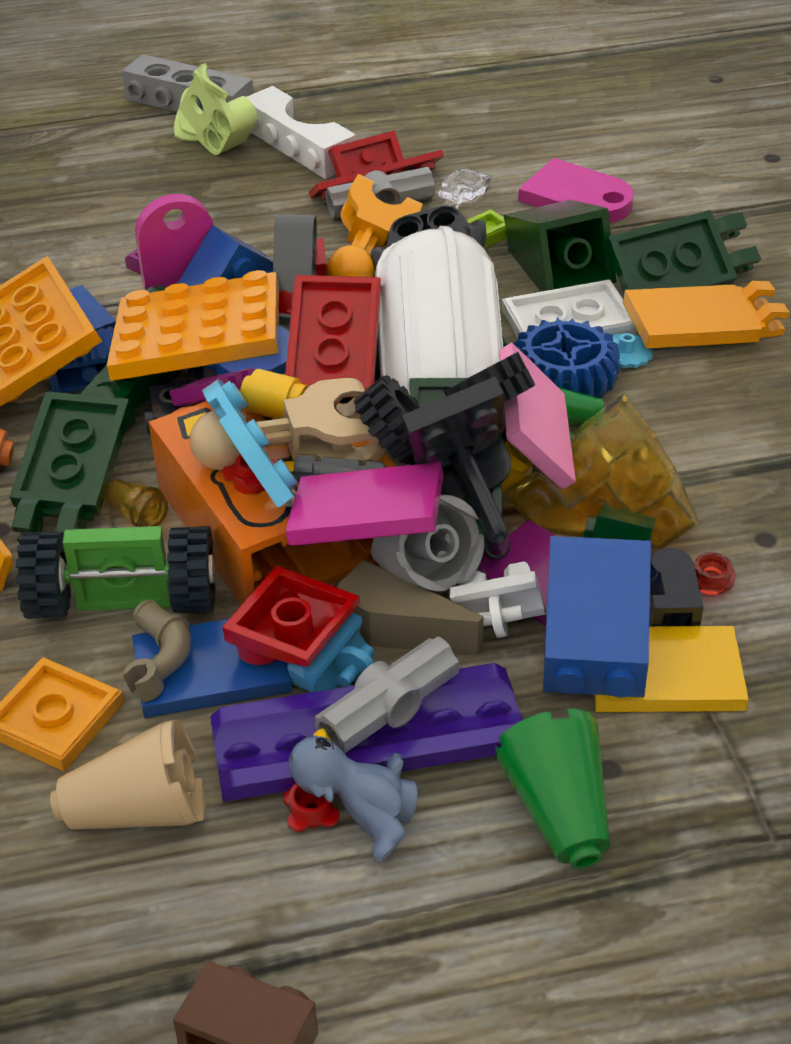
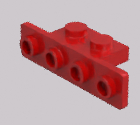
(368, 155)

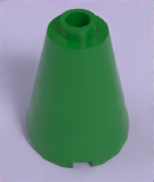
(560, 782)

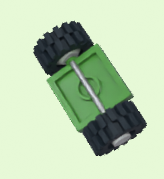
(115, 570)

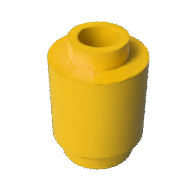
(267, 390)

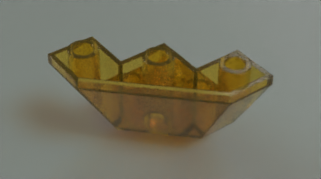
(616, 466)

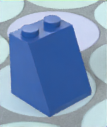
(597, 616)

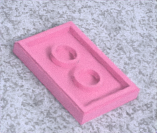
(539, 424)

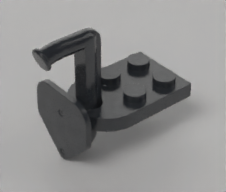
(467, 441)

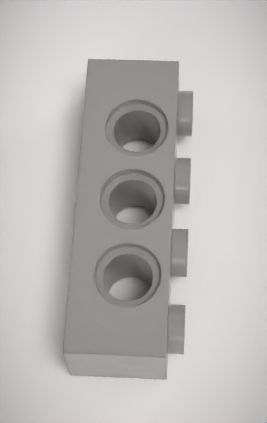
(163, 81)

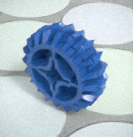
(573, 355)

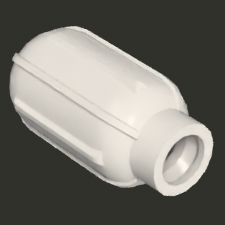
(437, 307)

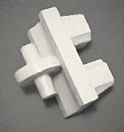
(502, 598)

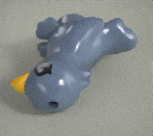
(369, 791)

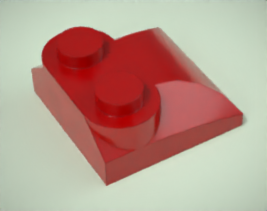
(288, 619)

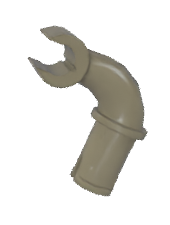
(171, 637)

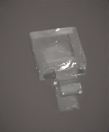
(463, 186)

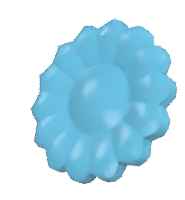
(632, 350)

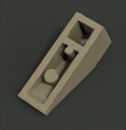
(407, 615)

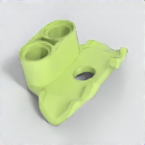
(220, 123)

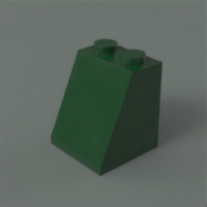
(561, 244)

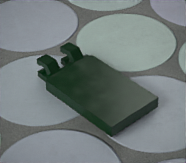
(681, 253)
(68, 461)

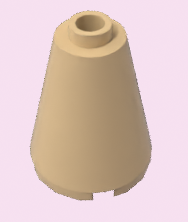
(134, 784)

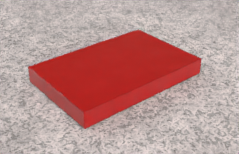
(334, 328)

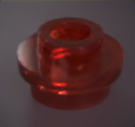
(714, 573)

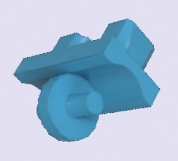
(338, 662)

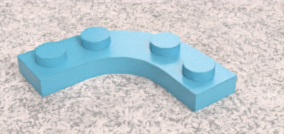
(250, 440)

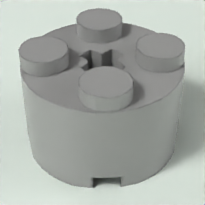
(437, 557)

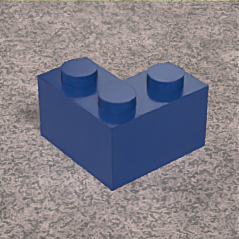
(224, 257)

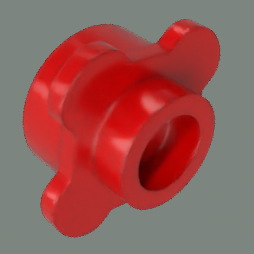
(243, 477)
(303, 817)

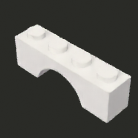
(298, 140)

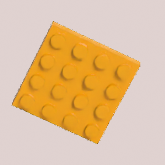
(195, 325)
(39, 329)

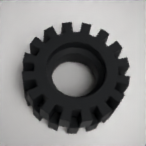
(510, 373)
(382, 412)

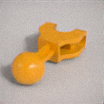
(368, 227)

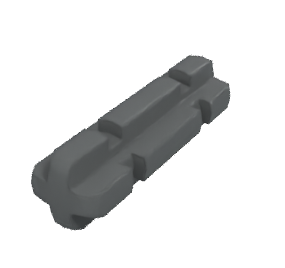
(308, 465)

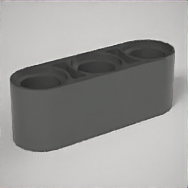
(294, 248)

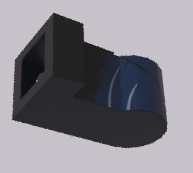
(674, 590)

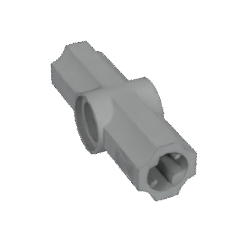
(395, 188)
(388, 693)

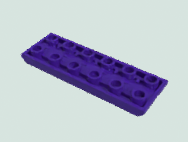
(451, 726)

